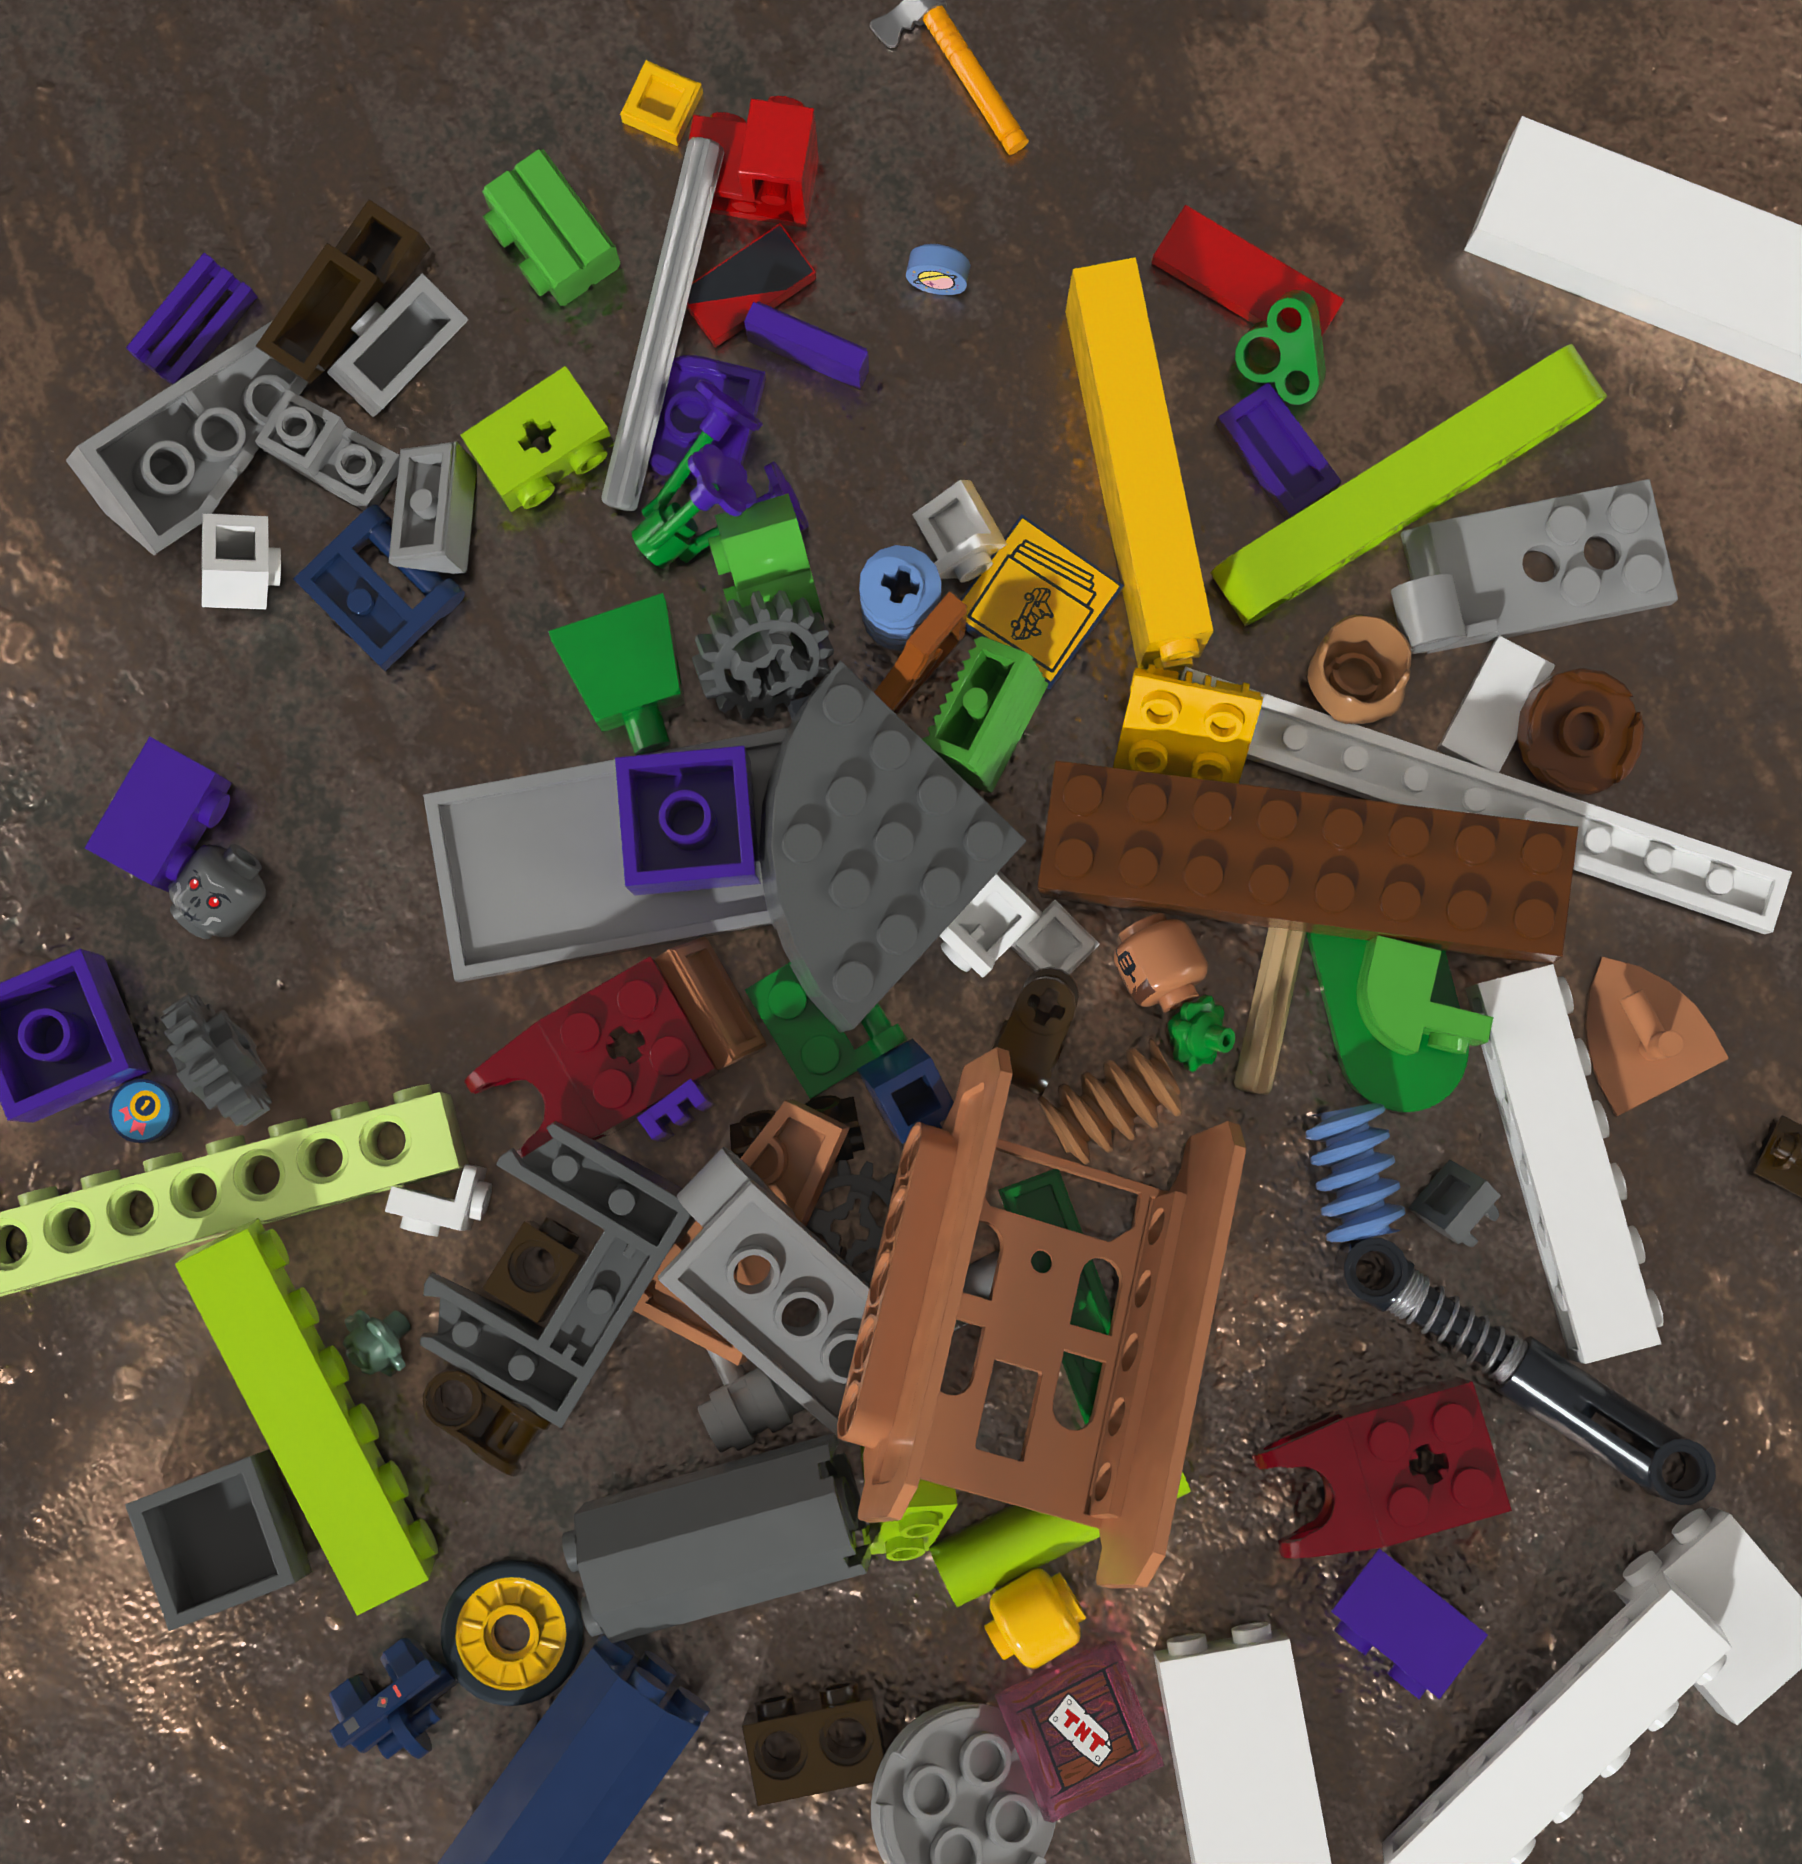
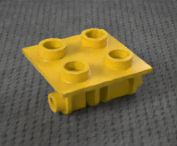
(1187, 726)

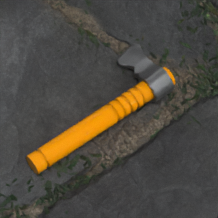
(935, 17)

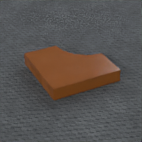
(924, 652)

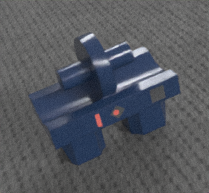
(401, 1711)

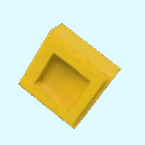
(661, 103)

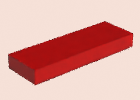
(1236, 271)

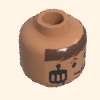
(1160, 962)

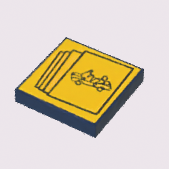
(1039, 598)

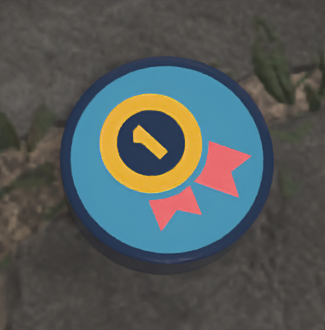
(143, 1111)

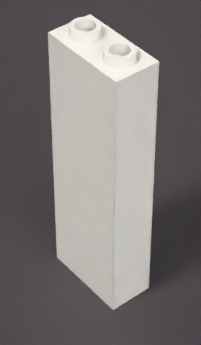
(1646, 246)
(1241, 1748)

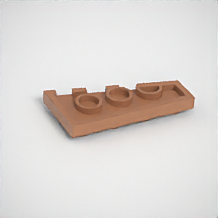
(794, 1162)

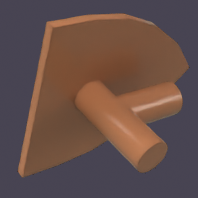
(1643, 1035)

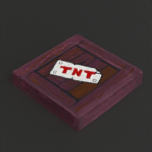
(1079, 1730)

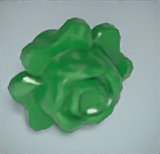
(1199, 1033)

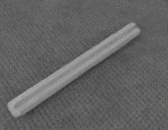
(662, 323)

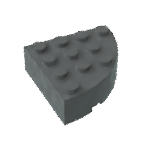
(867, 847)

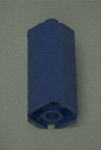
(585, 1764)

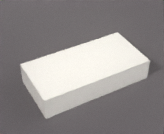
(1490, 710)

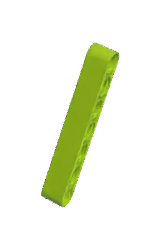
(1408, 484)

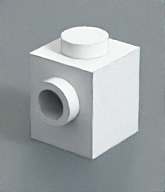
(237, 561)

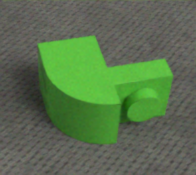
(1396, 1003)

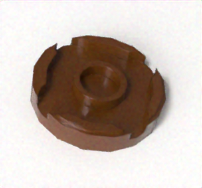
(1580, 732)

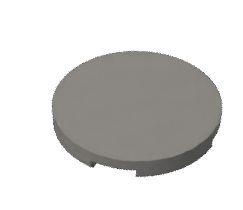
(957, 1793)

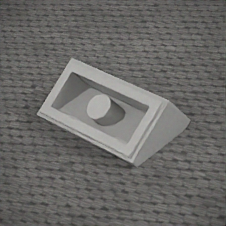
(433, 508)

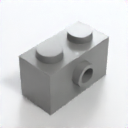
(396, 344)

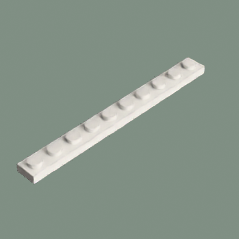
(1607, 842)

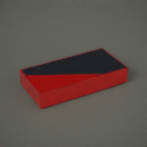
(762, 271)

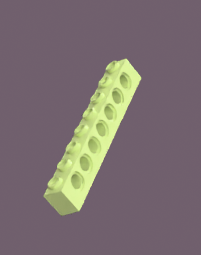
(430, 1151)

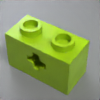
(562, 417)

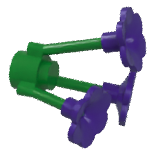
(720, 480)

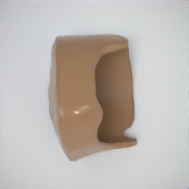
(1361, 669)

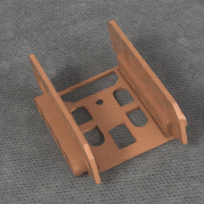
(1131, 1454)

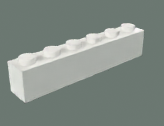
(1564, 1166)
(1567, 1734)

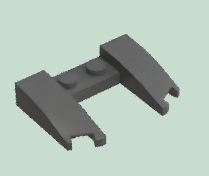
(554, 1364)

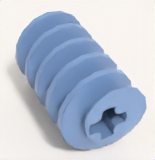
(883, 579)
(1355, 1173)

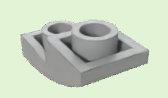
(328, 451)

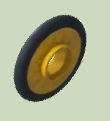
(470, 1641)

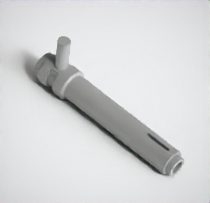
(755, 1402)

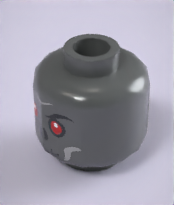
(217, 891)

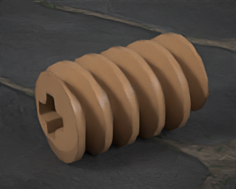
(1113, 1102)

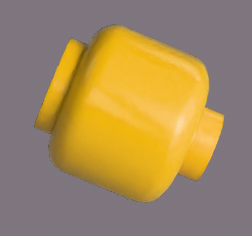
(1034, 1618)

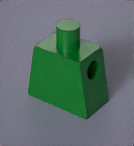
(626, 668)

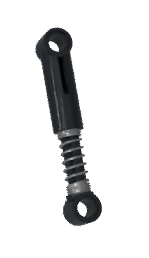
(1533, 1376)

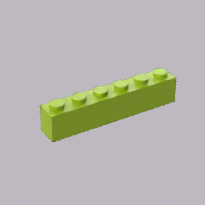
(309, 1415)

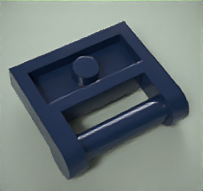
(364, 601)

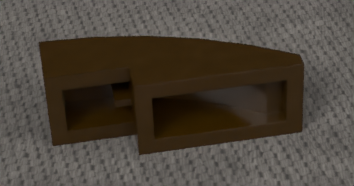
(340, 288)

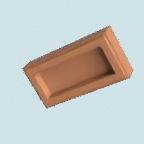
(711, 1002)

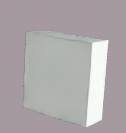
(1055, 941)

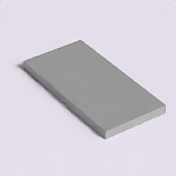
(539, 871)

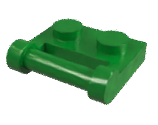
(809, 1040)

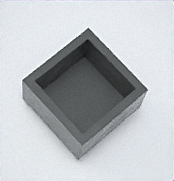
(219, 1540)

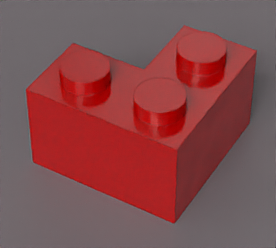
(765, 162)

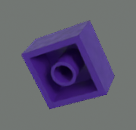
(687, 820)
(63, 1037)

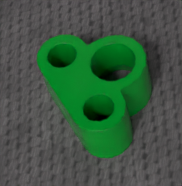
(1299, 348)

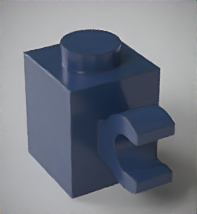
(907, 1089)

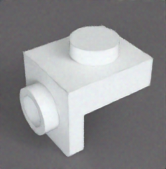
(960, 532)
(988, 926)
(427, 1212)

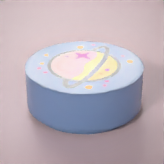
(938, 269)

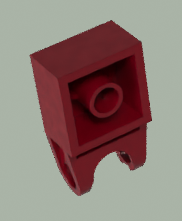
(575, 1059)
(1368, 1477)

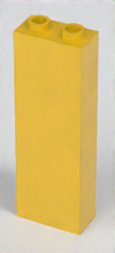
(1138, 465)

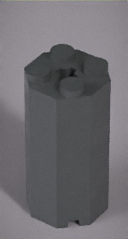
(717, 1539)

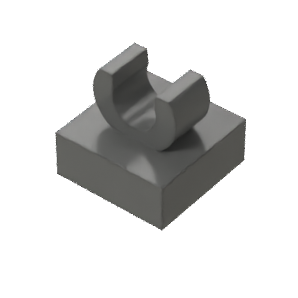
(1456, 1203)

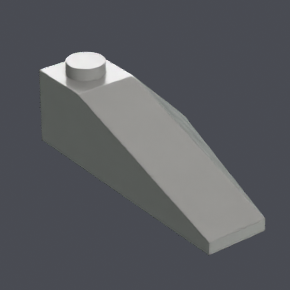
(184, 445)

